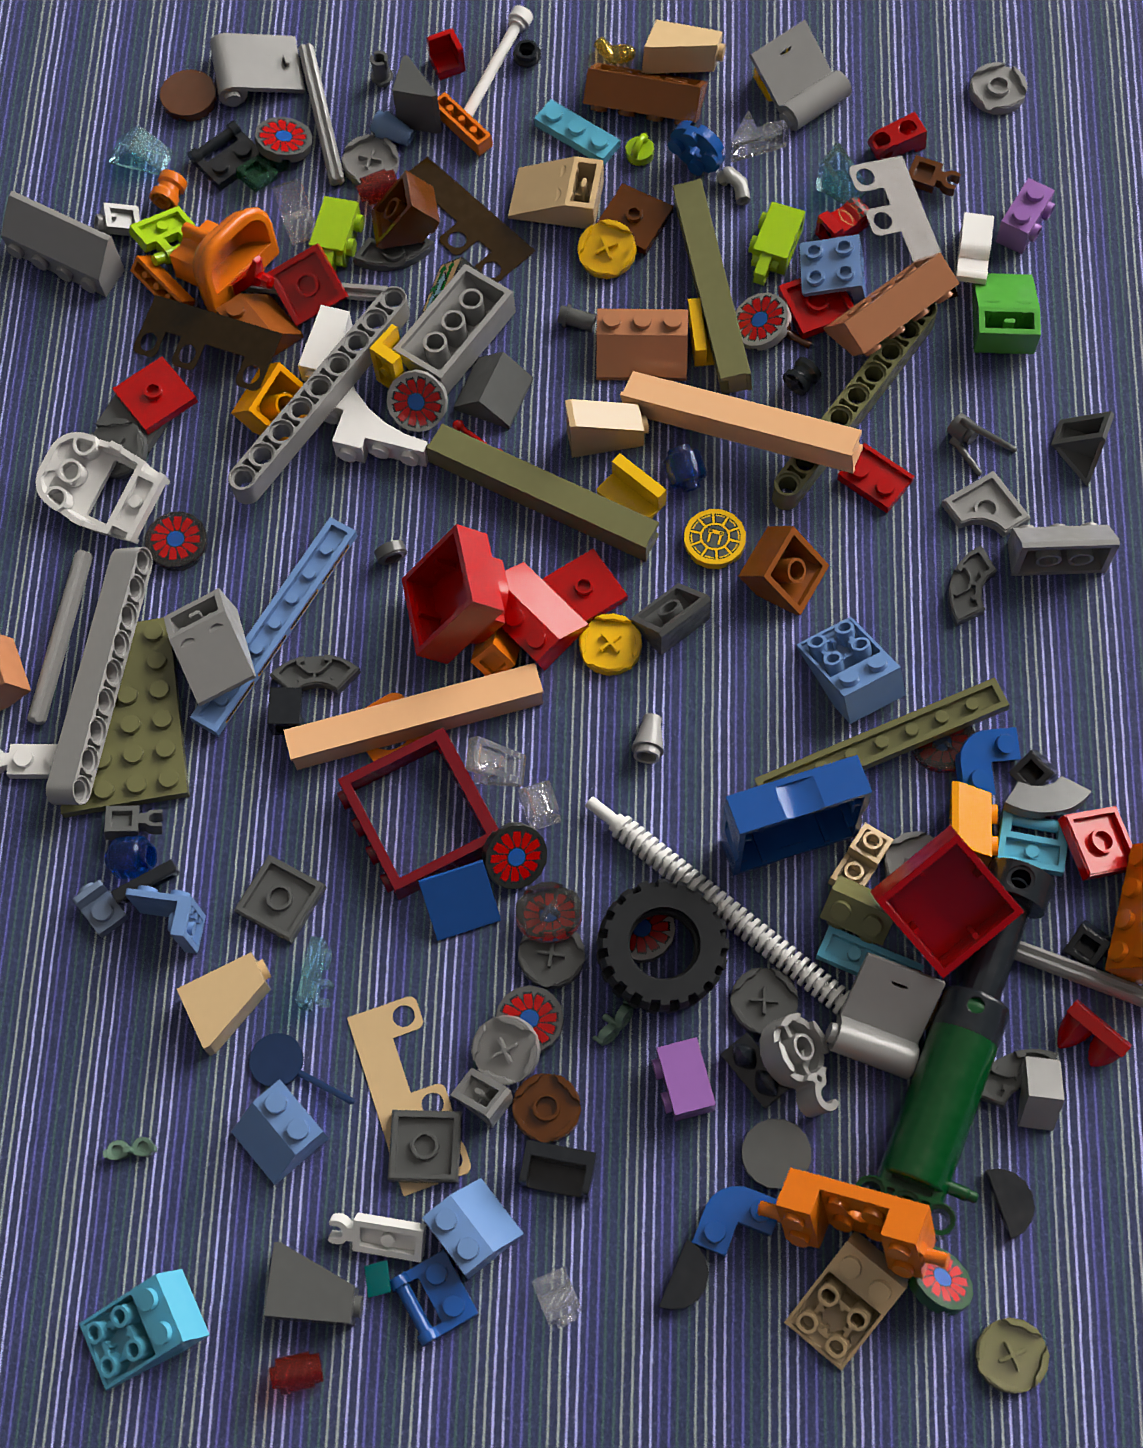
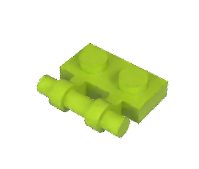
(158, 232)

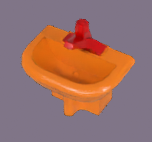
(226, 255)

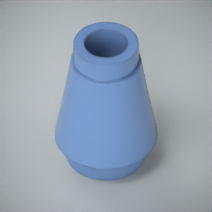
(390, 127)

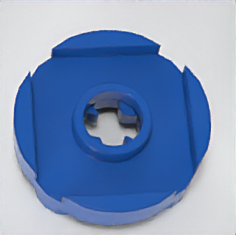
(696, 147)

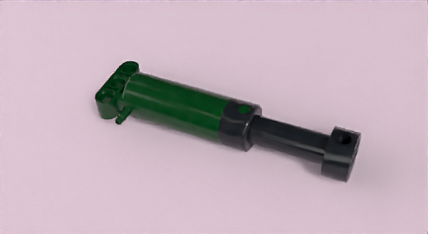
(958, 1061)

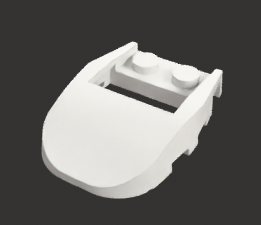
(77, 473)

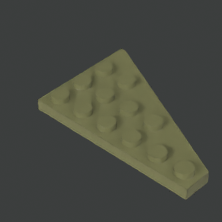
(145, 737)

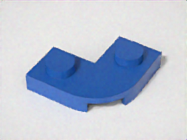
(982, 749)
(726, 1210)

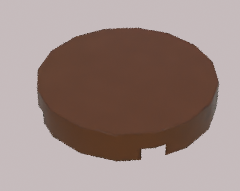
(188, 95)
(546, 1108)

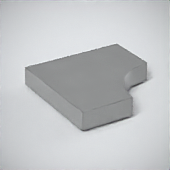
(986, 504)

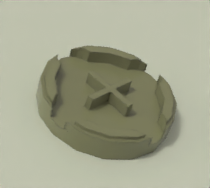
(1011, 1355)

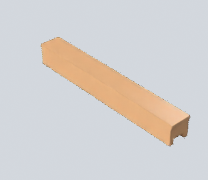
(744, 421)
(414, 716)

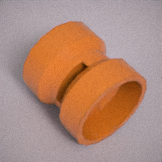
(169, 187)

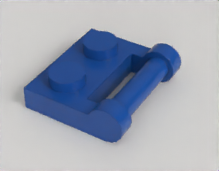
(444, 1292)

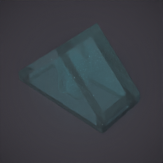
(141, 152)
(835, 177)

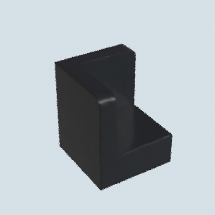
(284, 709)

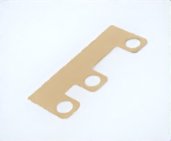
(384, 1073)

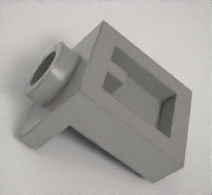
(116, 218)

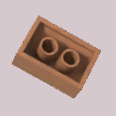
(642, 342)

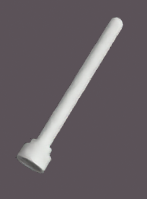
(519, 20)

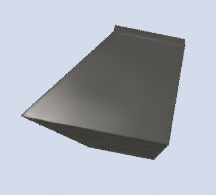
(1081, 441)

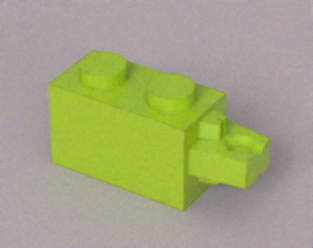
(337, 229)
(776, 241)

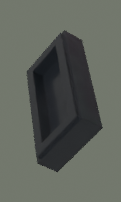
(152, 878)

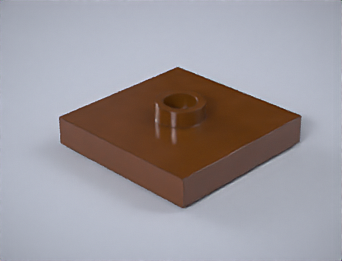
(640, 213)

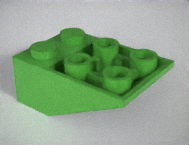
(1006, 315)

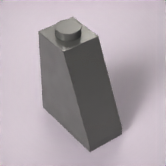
(308, 1292)

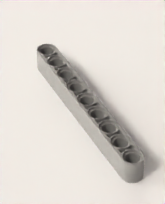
(316, 406)
(99, 677)

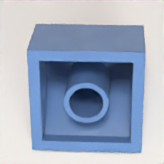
(278, 1132)
(473, 1227)

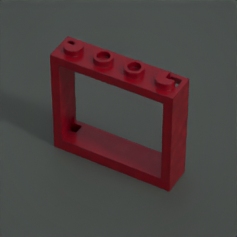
(462, 856)

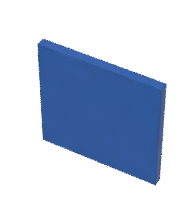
(459, 900)

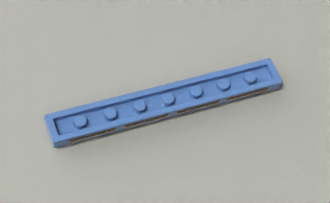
(281, 618)

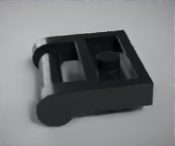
(222, 168)

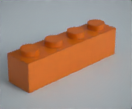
(464, 125)
(159, 280)

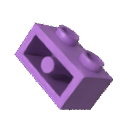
(1025, 215)
(684, 1079)

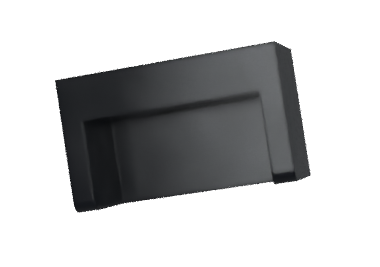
(557, 1169)

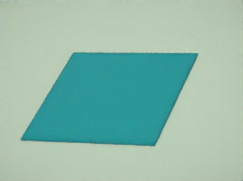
(377, 1278)

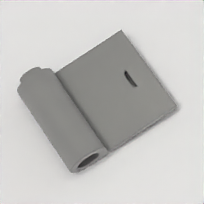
(255, 65)
(800, 78)
(882, 1019)

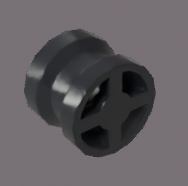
(802, 376)

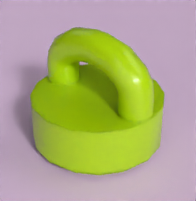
(639, 150)

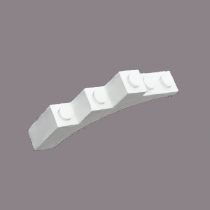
(358, 428)

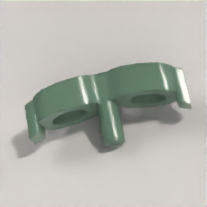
(615, 1025)
(121, 1150)

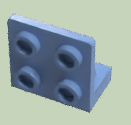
(833, 267)
(184, 914)

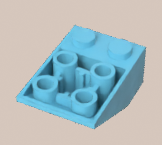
(144, 1328)

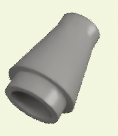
(648, 741)

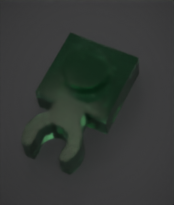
(260, 172)

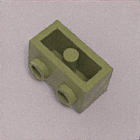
(855, 909)

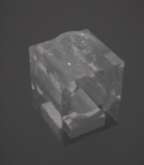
(539, 805)
(557, 1298)

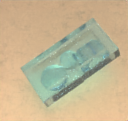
(317, 959)

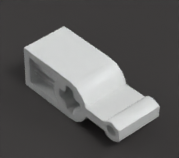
(974, 248)

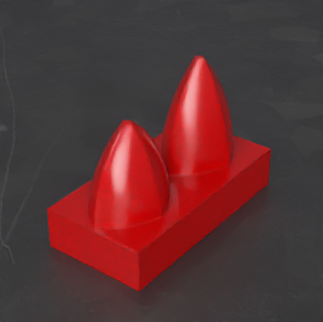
(1080, 1024)

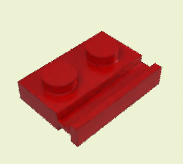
(877, 479)

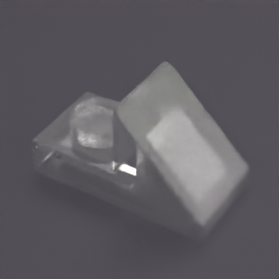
(754, 140)
(294, 211)
(495, 763)

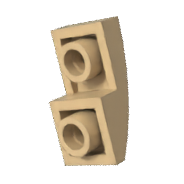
(863, 856)

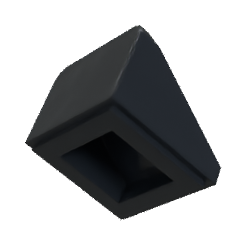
(1033, 769)
(1088, 944)

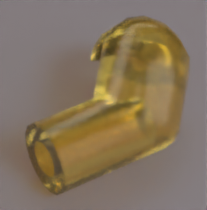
(615, 53)

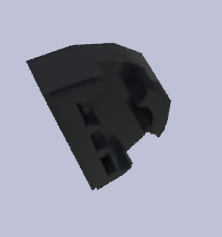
(1012, 1199)
(687, 1280)

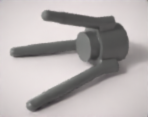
(966, 431)

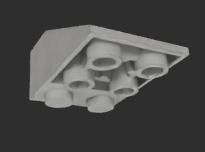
(210, 646)

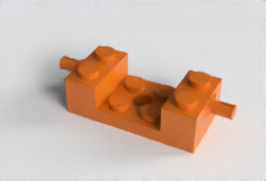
(902, 1225)

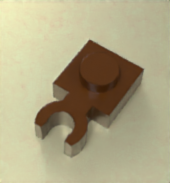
(928, 174)

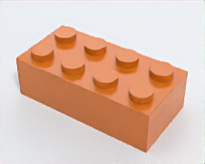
(1126, 944)

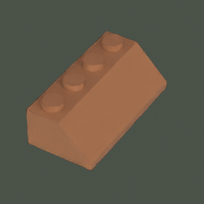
(893, 305)

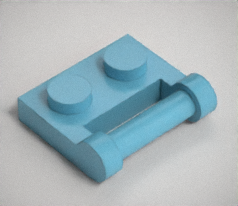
(1036, 850)

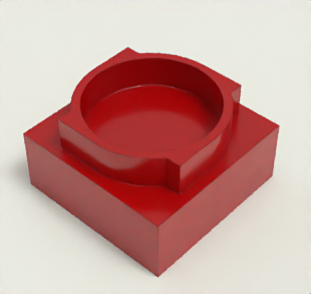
(455, 595)
(946, 901)

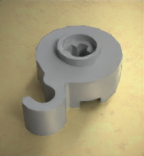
(795, 1059)

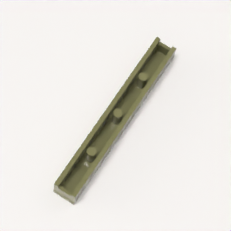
(712, 287)
(543, 492)

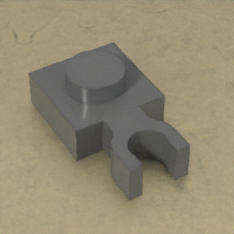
(128, 821)

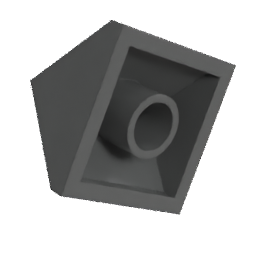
(415, 99)
(494, 390)
(672, 617)

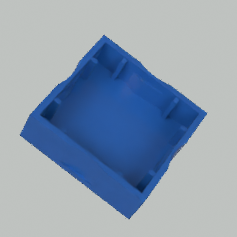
(794, 814)

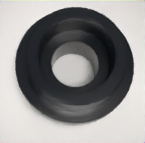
(526, 54)

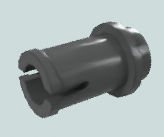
(381, 73)
(576, 318)

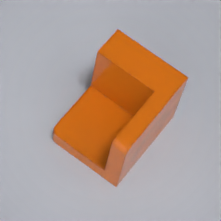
(496, 653)

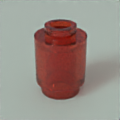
(375, 186)
(296, 1372)

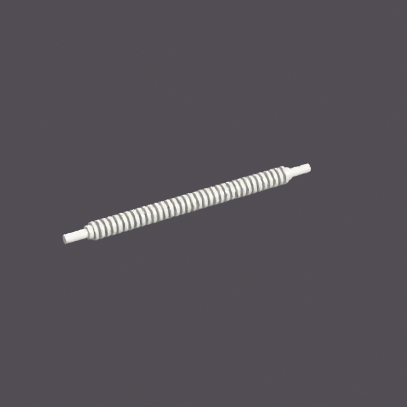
(648, 848)

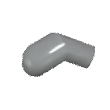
(738, 181)

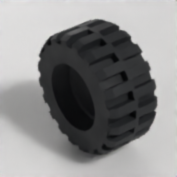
(694, 913)

